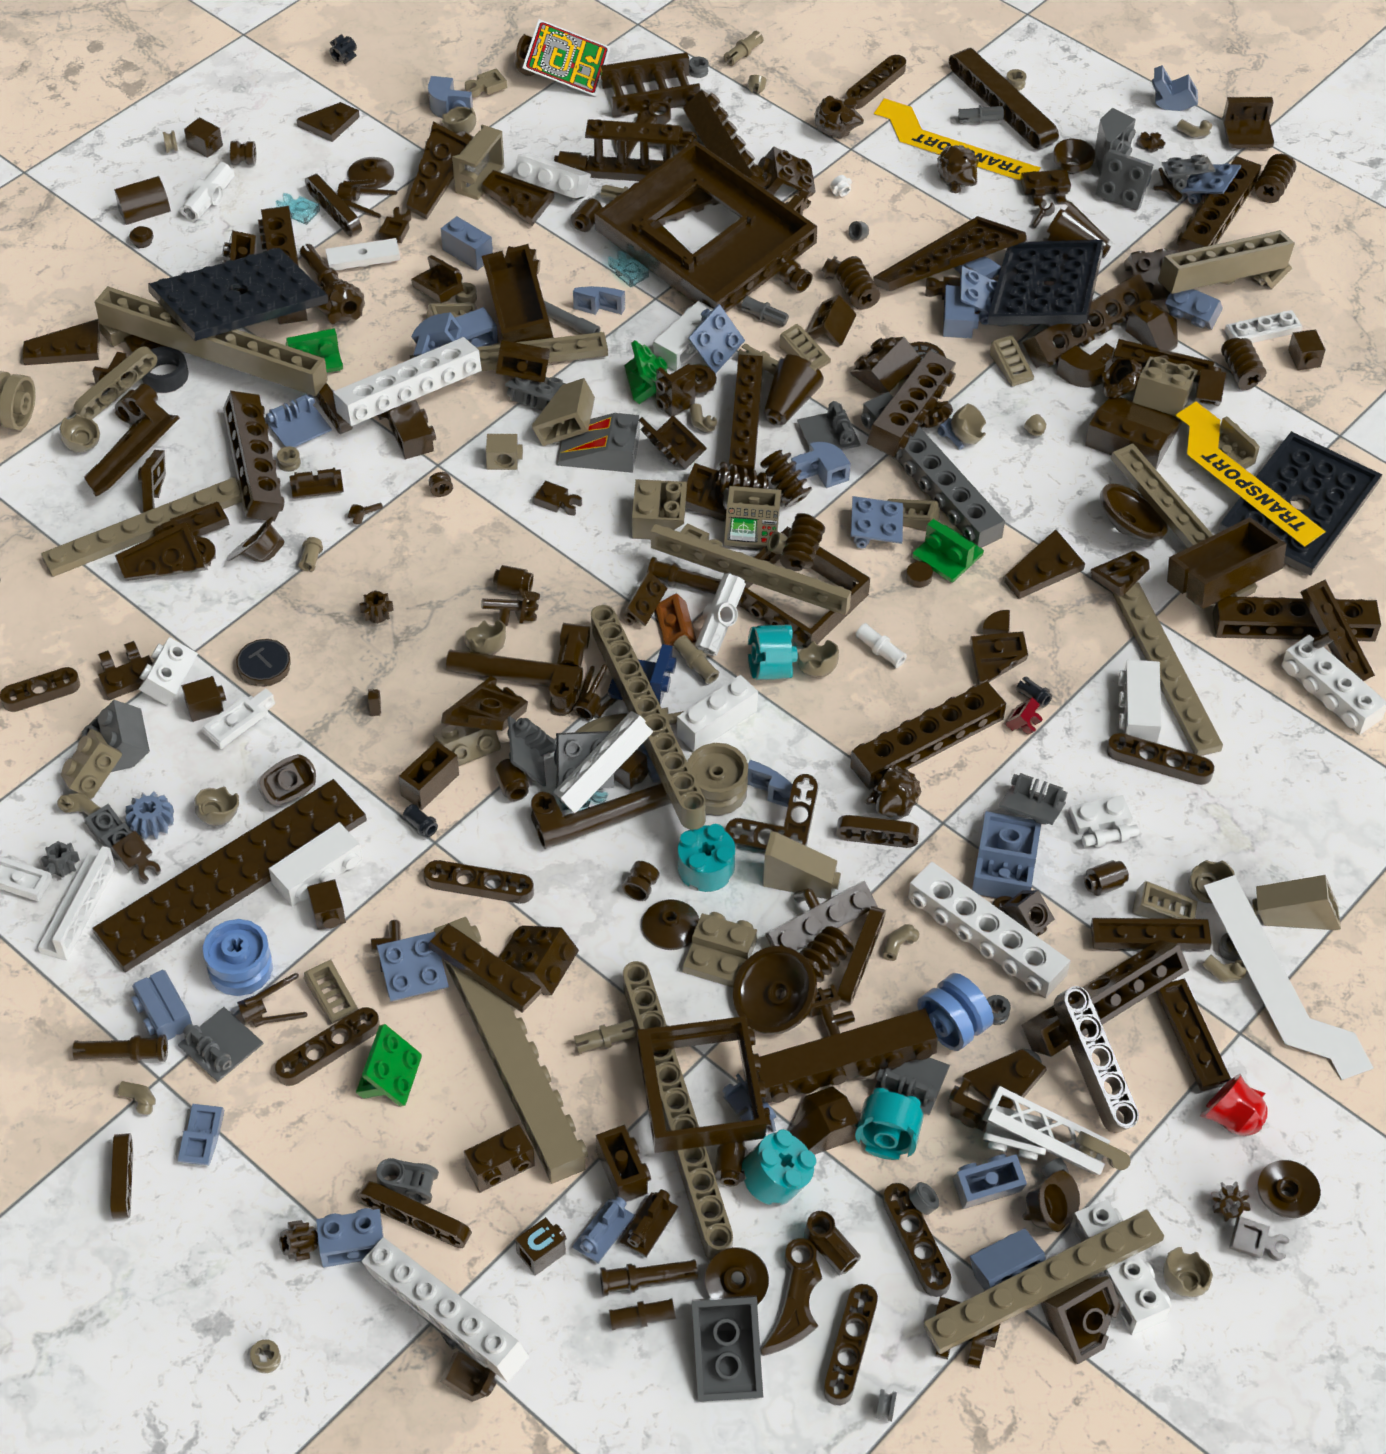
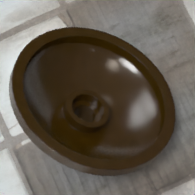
(1132, 513)
(762, 982)

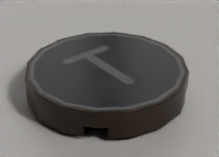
(263, 662)

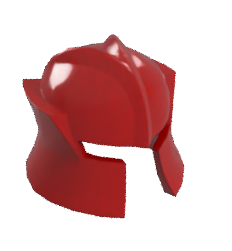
(1238, 1108)

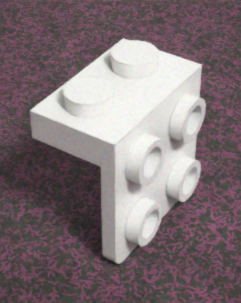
(1000, 1139)

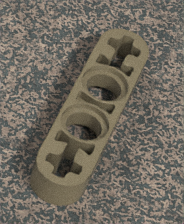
(86, 404)

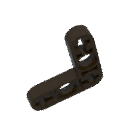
(790, 826)

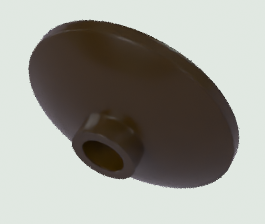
(371, 168)
(670, 934)
(1290, 1177)
(737, 1259)

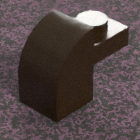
(1085, 369)

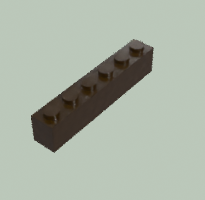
(720, 135)
(847, 1055)

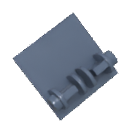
(1210, 182)
(977, 292)
(716, 338)
(297, 422)
(876, 521)
(411, 967)

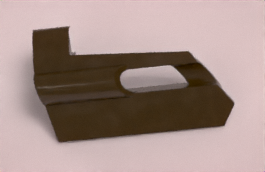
(148, 426)

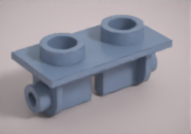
(738, 1100)
(604, 1229)

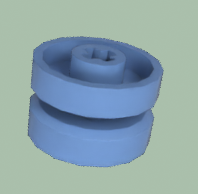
(238, 957)
(957, 1011)

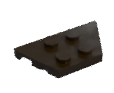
(486, 707)

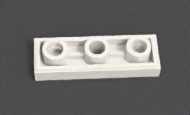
(363, 254)
(1265, 327)

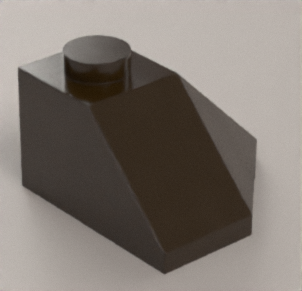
(1152, 326)
(825, 1121)
(1083, 1316)

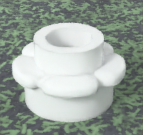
(841, 185)

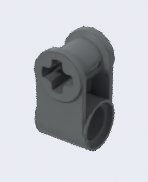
(410, 1178)

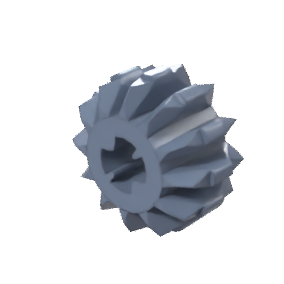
(149, 815)

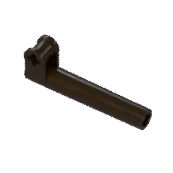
(562, 680)
(556, 829)

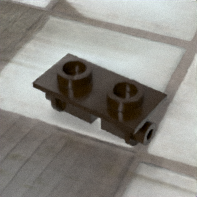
(307, 485)
(645, 600)
(649, 1223)

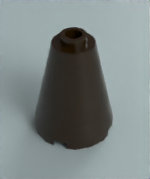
(1074, 225)
(791, 388)

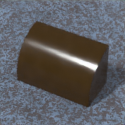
(142, 200)

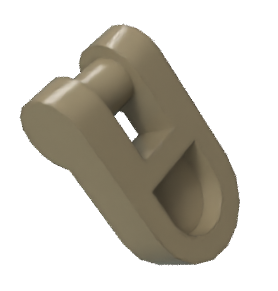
(1092, 1146)

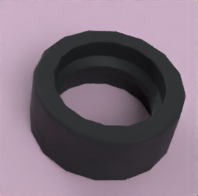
(173, 380)

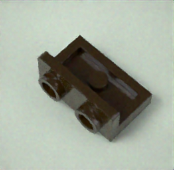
(439, 281)
(675, 390)

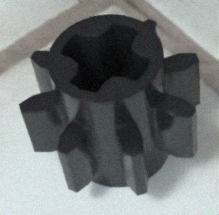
(343, 49)

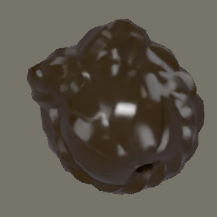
(1121, 377)

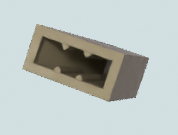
(566, 413)
(797, 867)
(1298, 904)

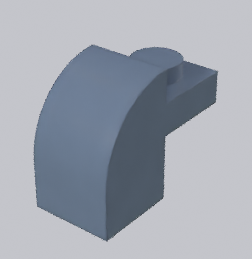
(1174, 94)
(444, 97)
(435, 332)
(826, 462)

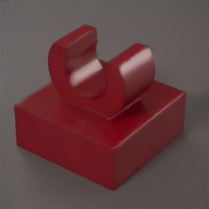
(1023, 715)

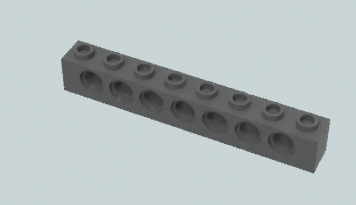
(942, 482)

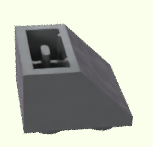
(1114, 133)
(124, 730)

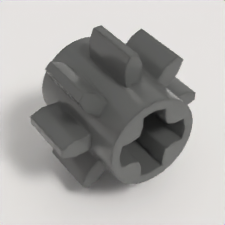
(60, 859)

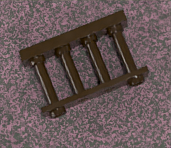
(648, 70)
(628, 168)

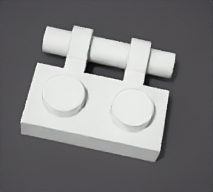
(1100, 815)

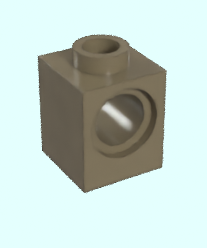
(503, 452)

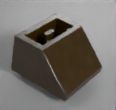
(886, 363)

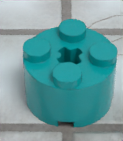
(771, 652)
(706, 857)
(890, 1124)
(778, 1168)

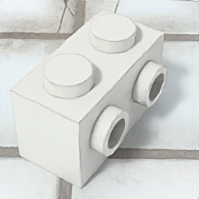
(168, 670)

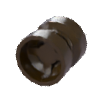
(243, 152)
(796, 276)
(639, 883)

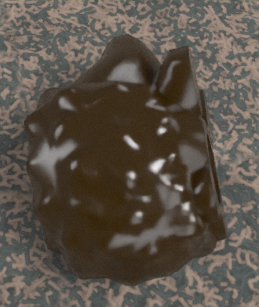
(837, 116)
(958, 167)
(344, 302)
(895, 793)

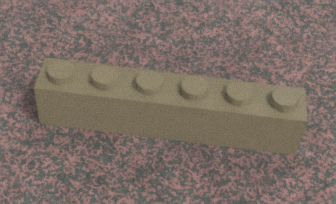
(1225, 261)

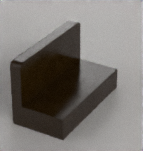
(832, 319)

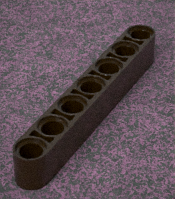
(997, 91)

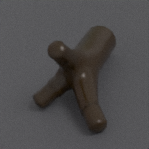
(1167, 186)

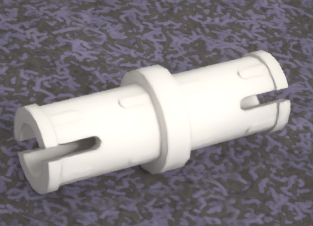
(881, 645)

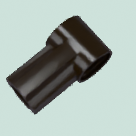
(573, 642)
(832, 1244)

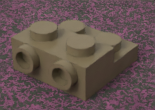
(719, 948)

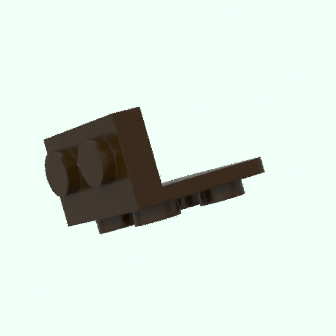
(1248, 122)
(784, 168)
(1149, 267)
(674, 441)
(540, 954)

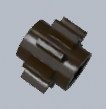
(376, 607)
(1236, 1195)
(298, 1240)

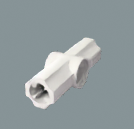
(207, 192)
(715, 627)

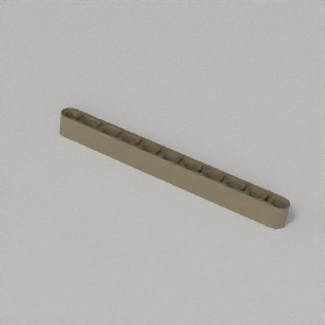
(639, 697)
(675, 1119)

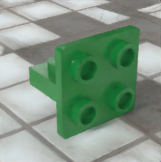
(321, 344)
(642, 372)
(947, 551)
(389, 1067)

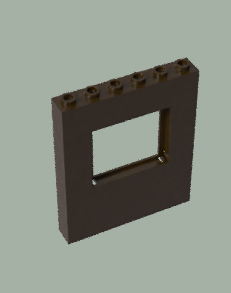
(732, 261)

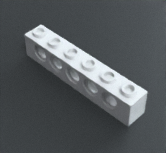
(407, 381)
(982, 915)
(446, 1309)

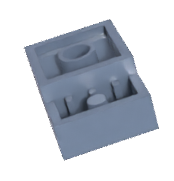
(1006, 855)

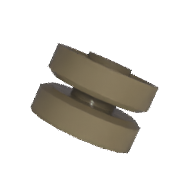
(16, 400)
(721, 776)

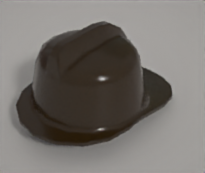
(261, 545)
(1053, 1202)

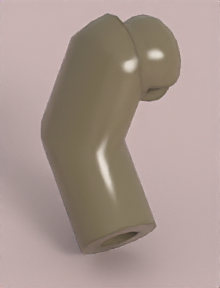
(1195, 131)
(703, 423)
(76, 803)
(896, 938)
(1225, 972)
(141, 1094)

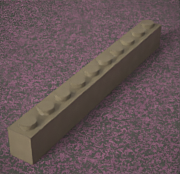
(231, 349)
(520, 1072)

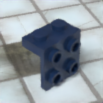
(656, 672)

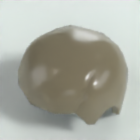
(460, 119)
(968, 424)
(79, 433)
(486, 638)
(817, 659)
(216, 805)
(1207, 873)
(1187, 1273)

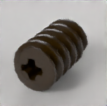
(1275, 178)
(857, 283)
(1243, 362)
(731, 476)
(785, 477)
(802, 542)
(827, 950)

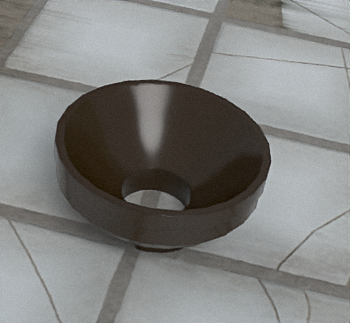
(1074, 151)

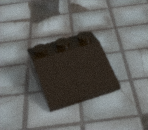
(1126, 423)

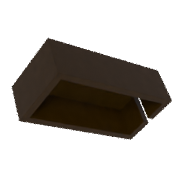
(517, 295)
(1226, 562)

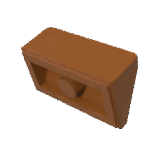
(674, 619)

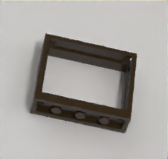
(827, 566)
(700, 1034)

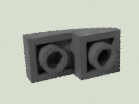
(107, 827)

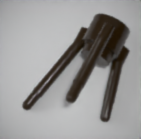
(350, 191)
(589, 703)
(253, 1006)

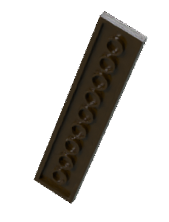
(222, 877)

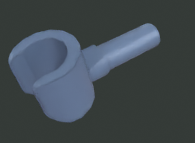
(945, 429)

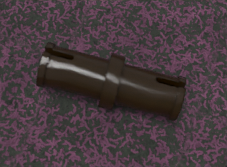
(642, 1314)

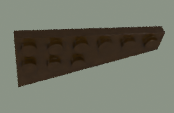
(962, 245)

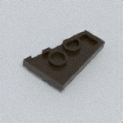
(518, 196)
(63, 346)
(163, 555)
(1044, 566)

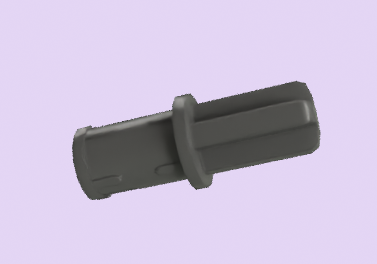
(980, 114)
(764, 311)

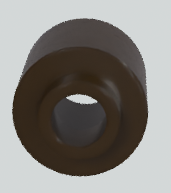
(572, 159)
(584, 216)
(511, 578)
(511, 780)
(1106, 877)
(729, 1163)

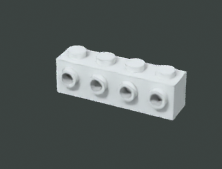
(1334, 685)
(1133, 1279)

